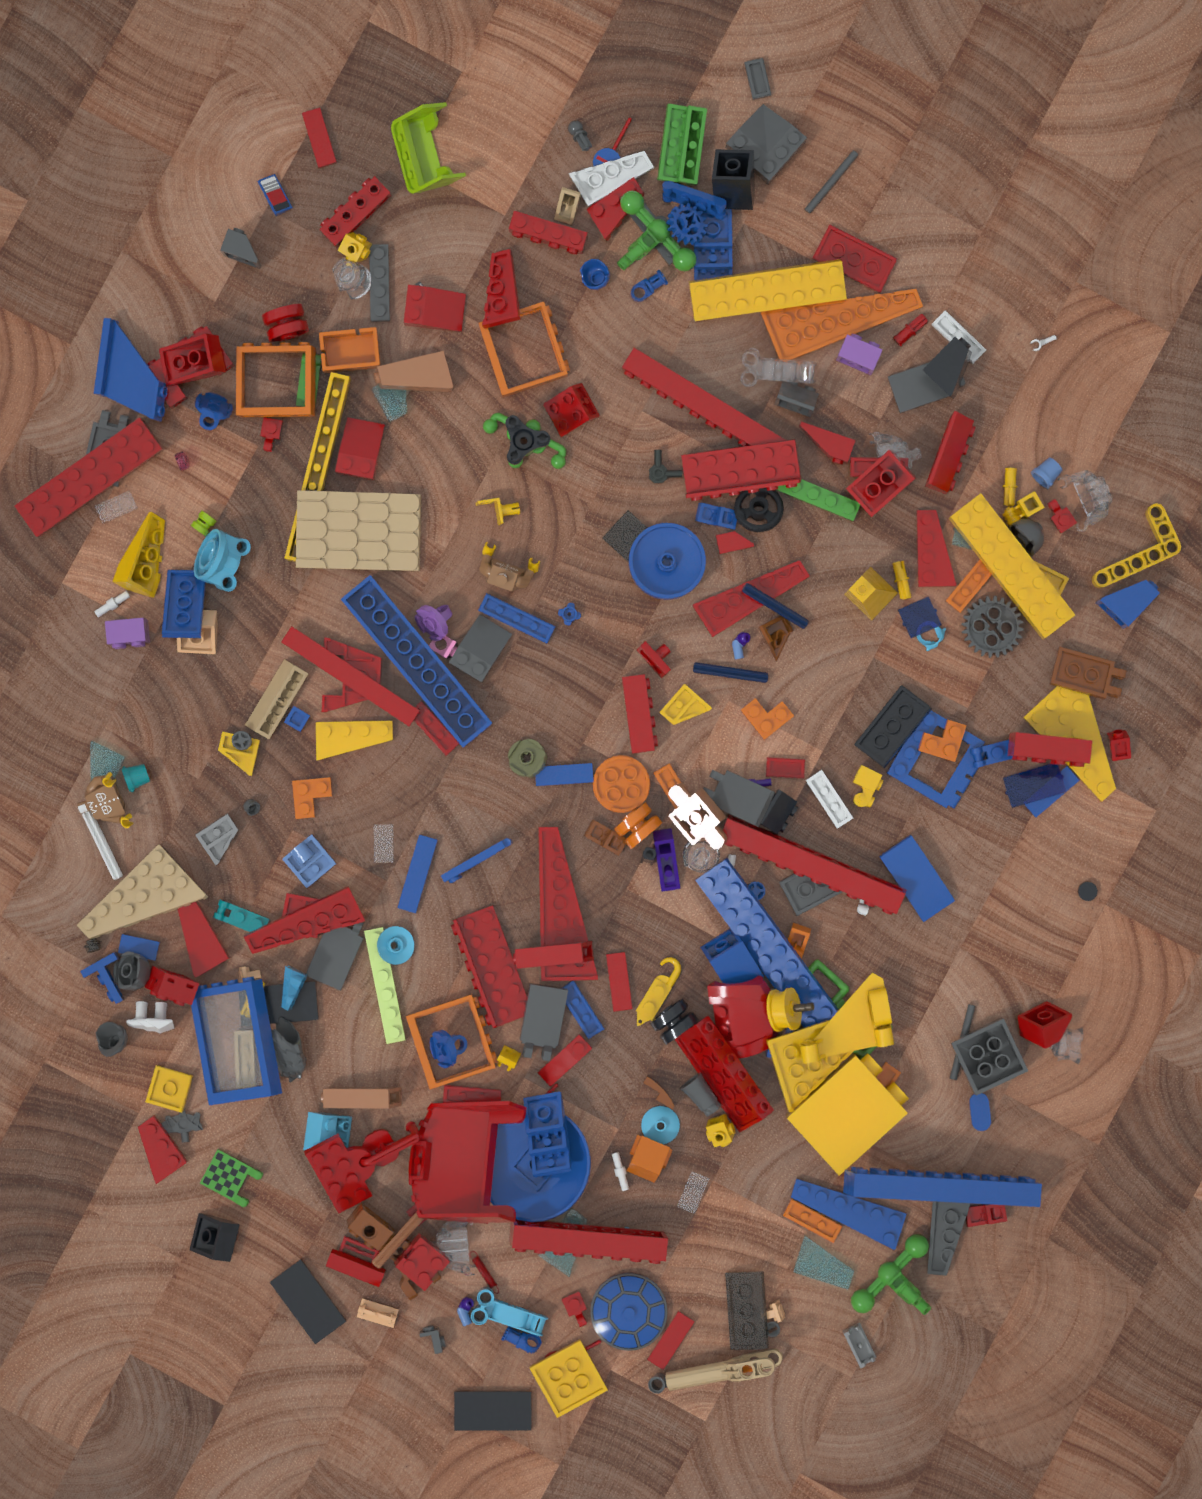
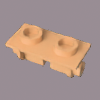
(377, 1313)

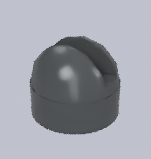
(251, 807)
(771, 1325)

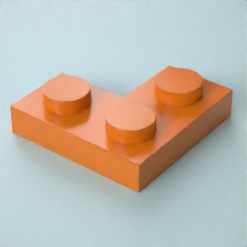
(765, 722)
(945, 746)
(304, 793)

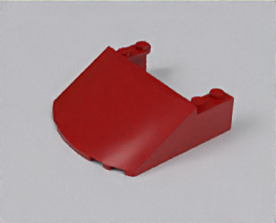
(456, 1159)

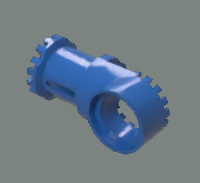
(649, 286)
(520, 1340)

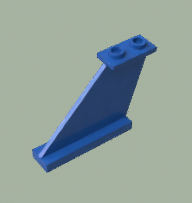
(125, 374)

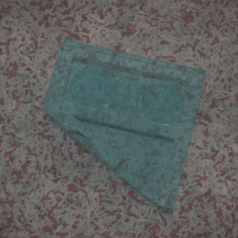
(391, 401)
(104, 760)

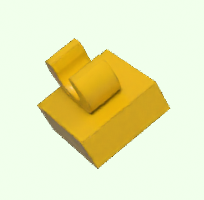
(508, 1057)

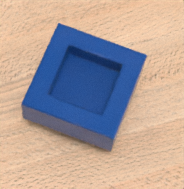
(297, 718)

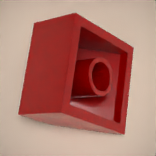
(1044, 1024)

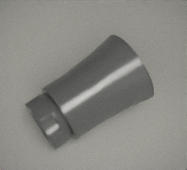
(701, 1094)

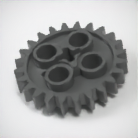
(978, 638)

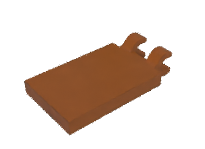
(1086, 674)

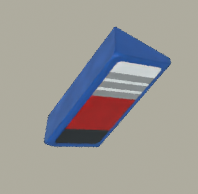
(275, 194)

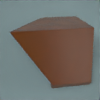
(776, 634)

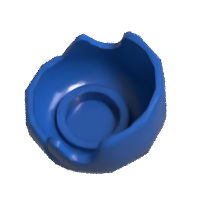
(595, 274)

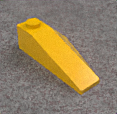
(140, 563)

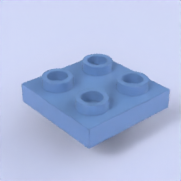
(309, 861)

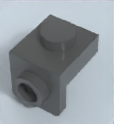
(438, 1341)

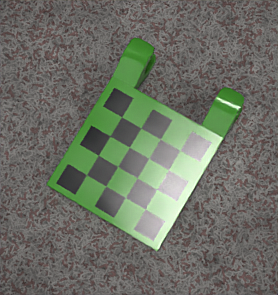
(227, 1176)

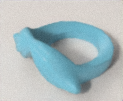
(931, 645)

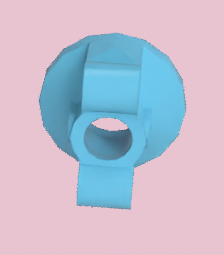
(219, 559)

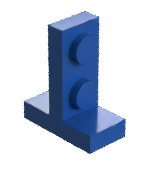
(105, 976)

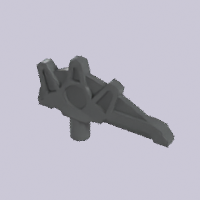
(183, 1124)

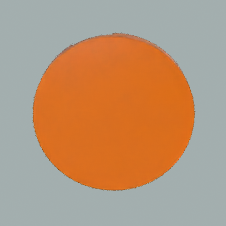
(621, 784)

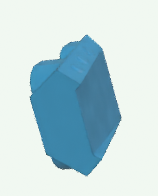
(292, 985)

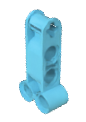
(508, 1314)

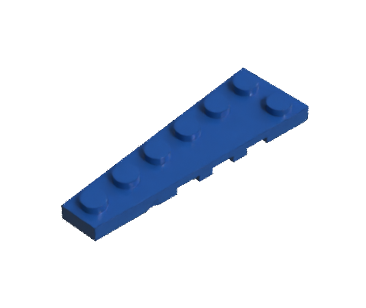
(866, 1217)

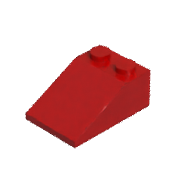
(434, 308)
(192, 359)
(360, 449)
(881, 483)

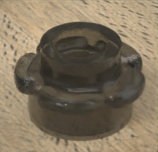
(92, 945)

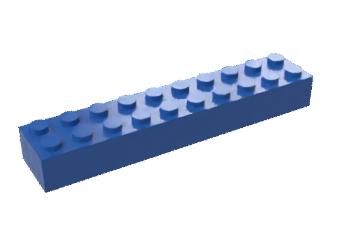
(416, 661)
(942, 1188)

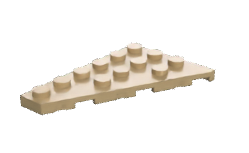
(148, 890)

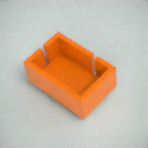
(349, 351)

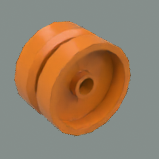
(638, 825)

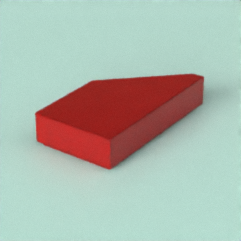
(732, 542)

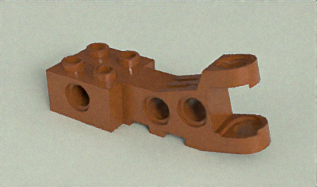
(378, 1238)

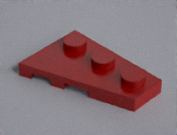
(608, 212)

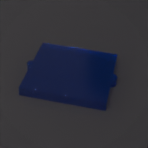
(919, 617)

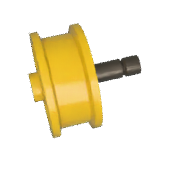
(785, 1009)

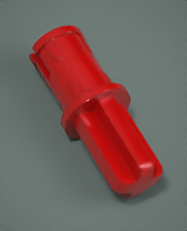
(910, 329)

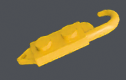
(657, 992)

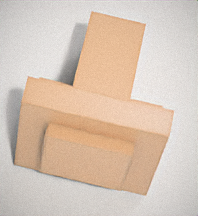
(244, 972)
(776, 1311)

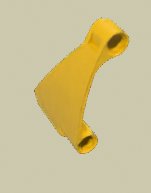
(857, 1025)

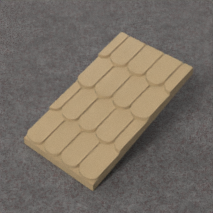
(358, 530)

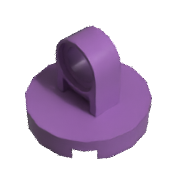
(433, 621)

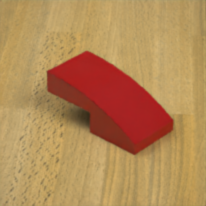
(986, 1214)

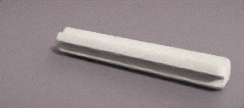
(102, 845)

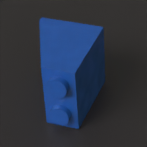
(1129, 602)
(731, 958)

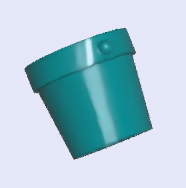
(135, 776)

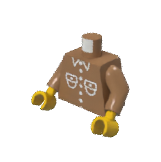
(504, 574)
(105, 801)

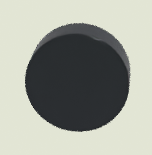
(1087, 891)

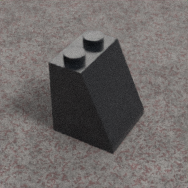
(734, 178)
(950, 365)

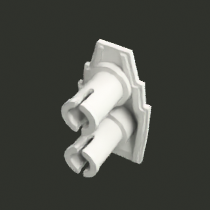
(158, 1024)

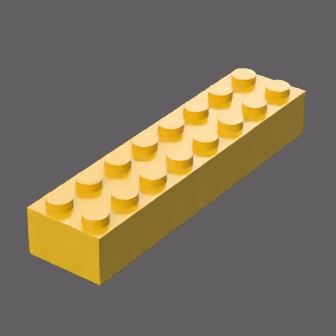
(767, 290)
(1011, 566)

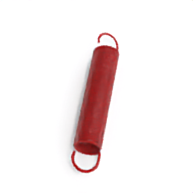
(484, 1272)

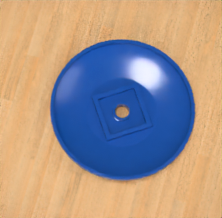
(537, 1197)

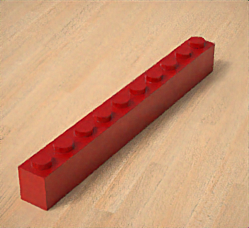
(696, 400)
(813, 865)

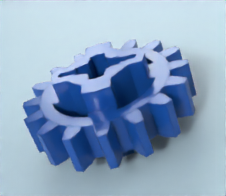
(686, 224)

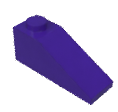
(666, 859)

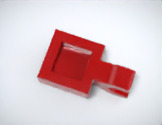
(270, 430)
(1062, 518)
(574, 1306)

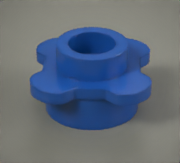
(564, 614)

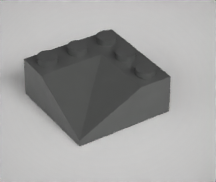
(771, 139)
(989, 1056)

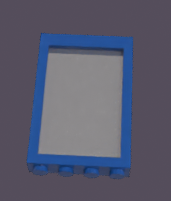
(235, 1041)

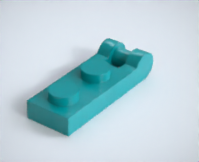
(240, 917)

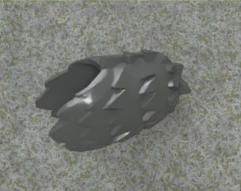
(288, 1050)

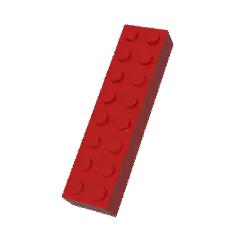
(89, 477)
(589, 1240)

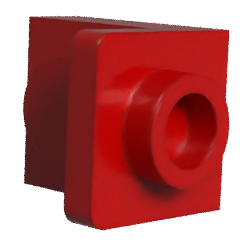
(1119, 745)

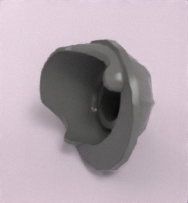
(111, 1038)

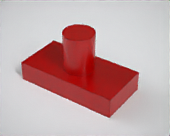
(655, 658)

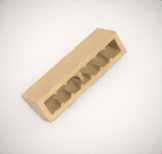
(276, 699)

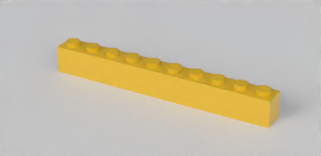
(323, 444)

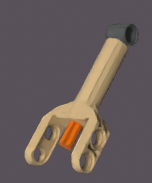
(731, 1370)

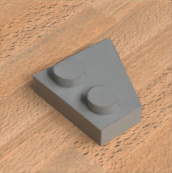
(217, 837)

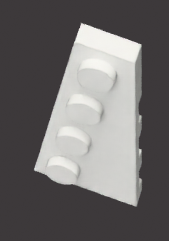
(603, 179)

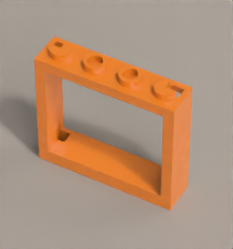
(557, 348)
(310, 370)
(485, 1039)

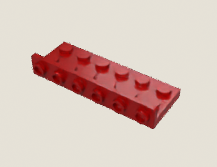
(741, 469)
(491, 966)
(724, 1074)

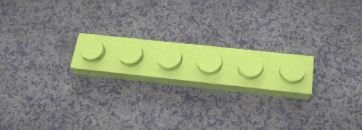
(385, 990)

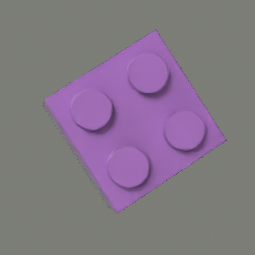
(859, 354)
(127, 632)

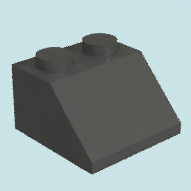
(238, 247)

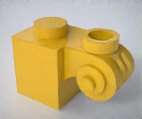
(1025, 507)
(869, 782)

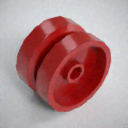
(285, 323)

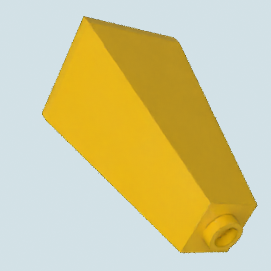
(871, 593)

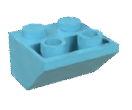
(325, 1125)

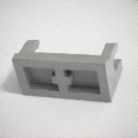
(859, 1345)

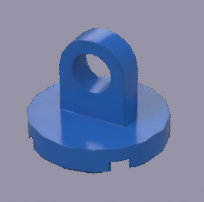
(212, 406)
(444, 1049)

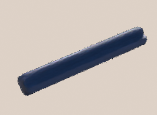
(775, 606)
(730, 672)

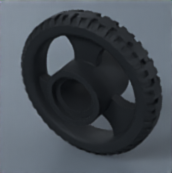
(772, 518)

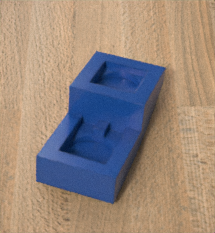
(716, 516)

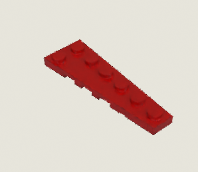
(733, 605)
(318, 917)

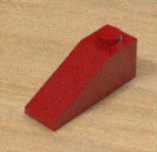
(832, 444)
(565, 1060)

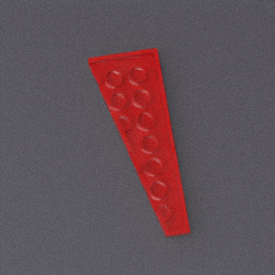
(559, 908)

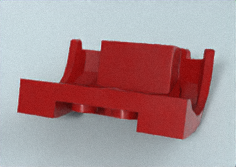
(742, 1015)

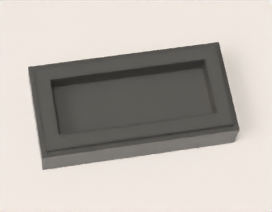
(757, 79)

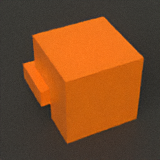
(648, 1158)

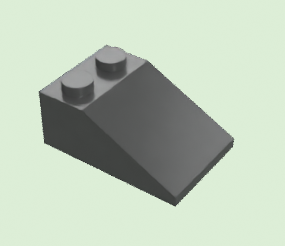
(797, 398)
(480, 648)

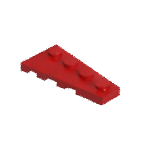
(502, 295)
(932, 554)

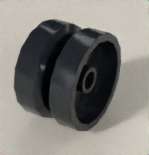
(674, 1021)

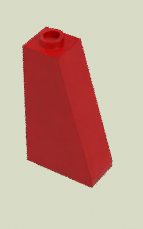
(201, 940)
(553, 954)

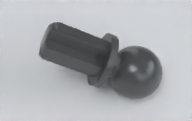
(580, 136)

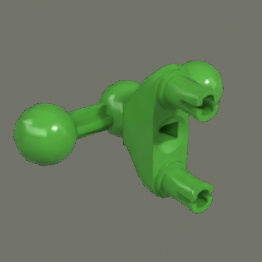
(633, 204)
(891, 1275)

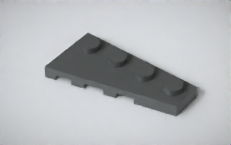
(945, 1232)

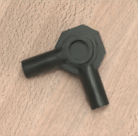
(658, 473)

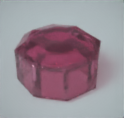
(182, 461)

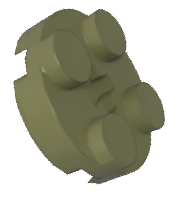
(532, 767)

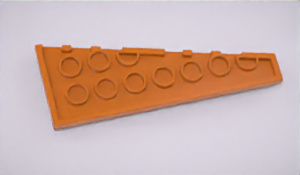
(815, 326)

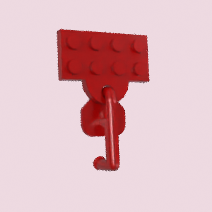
(340, 1167)

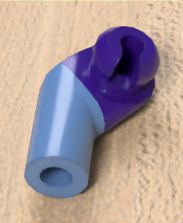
(738, 643)
(463, 1310)

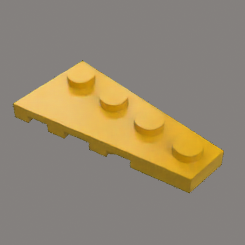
(343, 737)

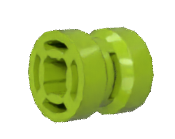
(200, 526)

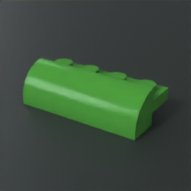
(682, 144)

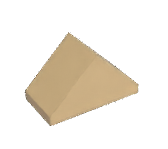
(567, 205)

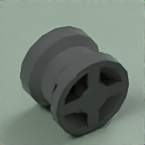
(241, 740)

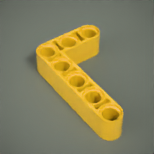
(1143, 556)

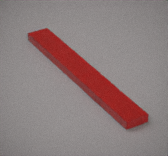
(350, 676)

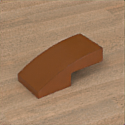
(605, 837)
(663, 1096)

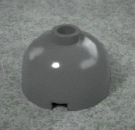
(1028, 534)
(131, 971)

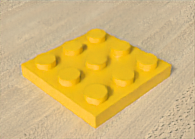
(568, 1378)

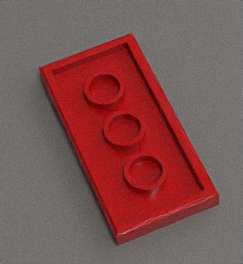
(859, 259)

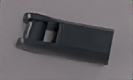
(648, 855)

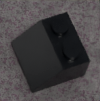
(778, 812)
(214, 1237)

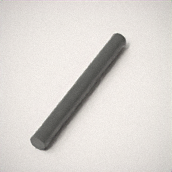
(830, 183)
(965, 1030)

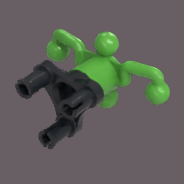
(531, 431)

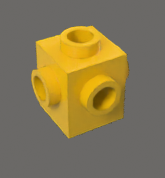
(355, 247)
(720, 1131)

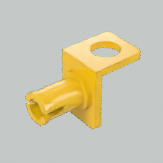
(501, 510)

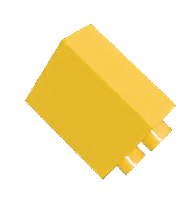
(849, 1112)

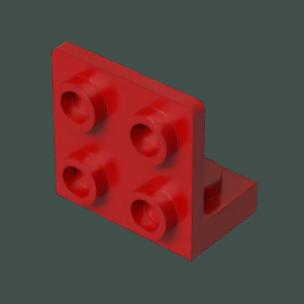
(571, 409)

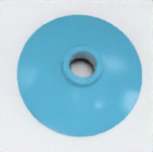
(404, 945)
(664, 1115)

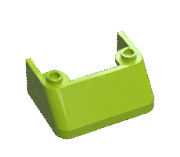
(418, 151)

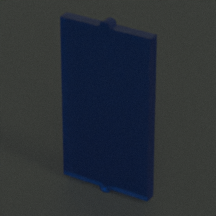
(1034, 785)

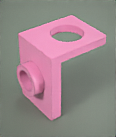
(448, 651)

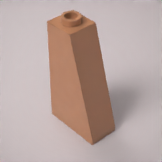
(418, 374)
(361, 1097)

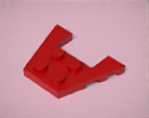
(362, 661)

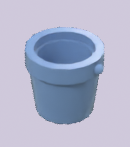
(1046, 473)

